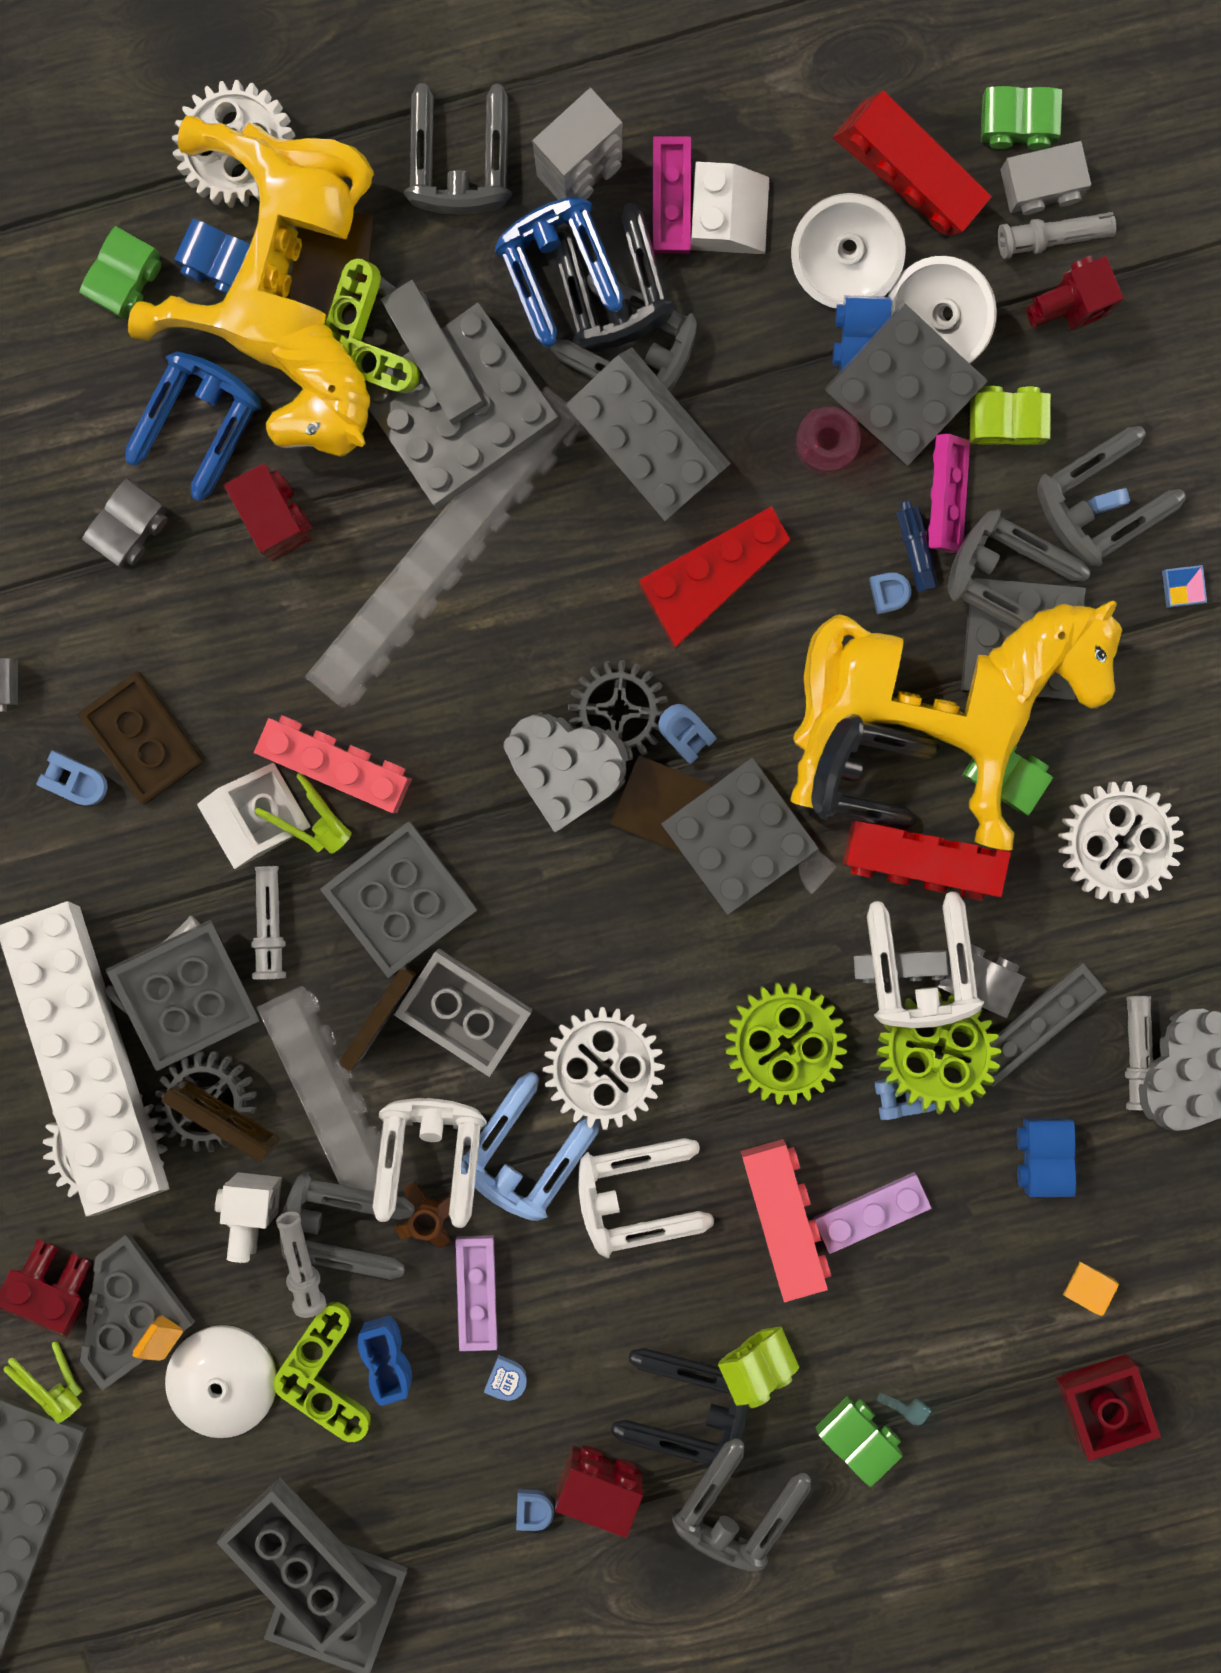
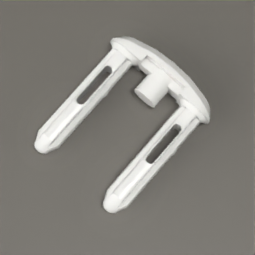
(928, 1011)
(432, 1115)
(597, 1205)

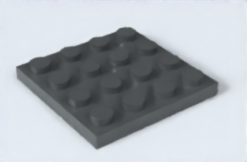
(456, 456)

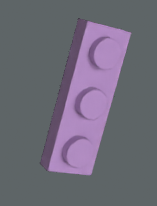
(872, 1212)
(476, 1293)

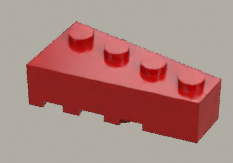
(912, 163)
(708, 576)
(925, 859)

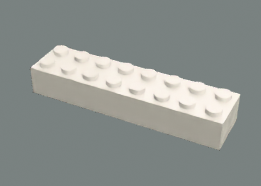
(82, 1059)

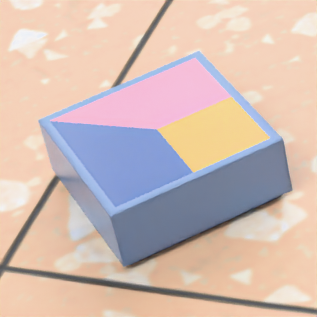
(1184, 586)

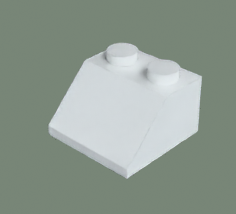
(729, 209)
(234, 820)

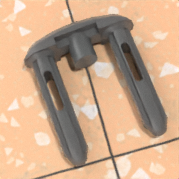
(458, 197)
(669, 363)
(1068, 522)
(974, 555)
(348, 1198)
(719, 1541)

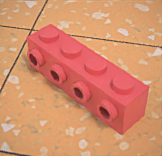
(333, 766)
(784, 1219)

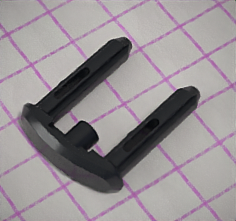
(624, 325)
(837, 765)
(729, 1419)

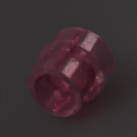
(827, 420)

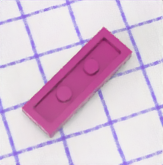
(671, 195)
(949, 493)

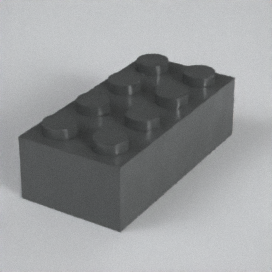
(647, 433)
(300, 1565)

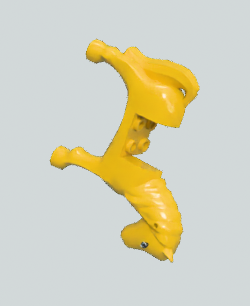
(299, 187)
(1004, 685)

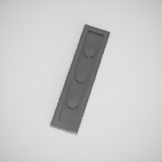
(432, 352)
(1044, 1019)

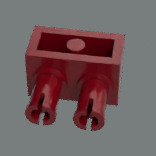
(1082, 296)
(34, 1301)

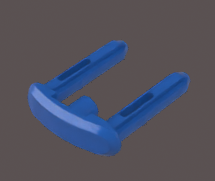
(542, 225)
(213, 383)

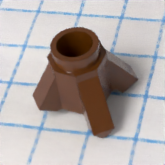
(427, 1219)

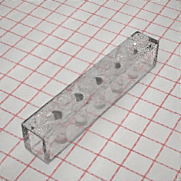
(324, 1087)

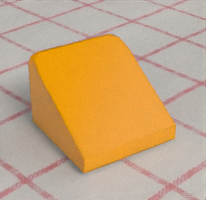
(1091, 1289)
(158, 1340)

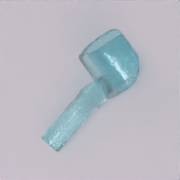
(915, 1413)

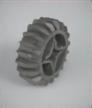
(620, 686)
(229, 1078)

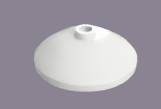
(830, 270)
(953, 283)
(234, 1362)

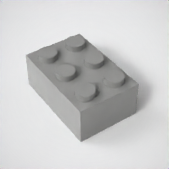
(579, 148)
(463, 1012)

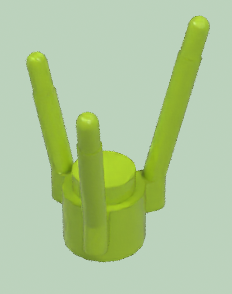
(328, 830)
(58, 1401)

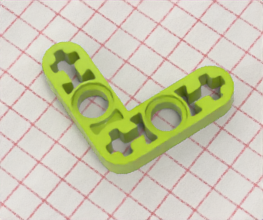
(353, 343)
(307, 1373)

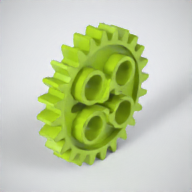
(806, 1070)
(931, 1085)

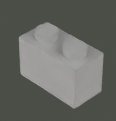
(1046, 178)

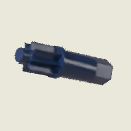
(917, 546)

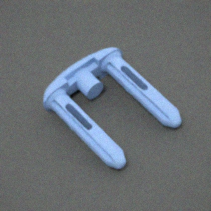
(501, 1188)

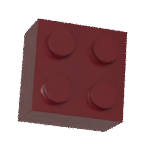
(268, 513)
(1108, 1407)
(599, 1490)

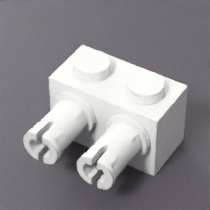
(245, 1206)

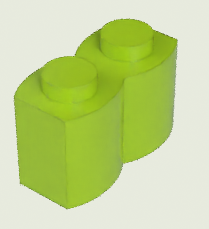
(1010, 417)
(759, 1367)

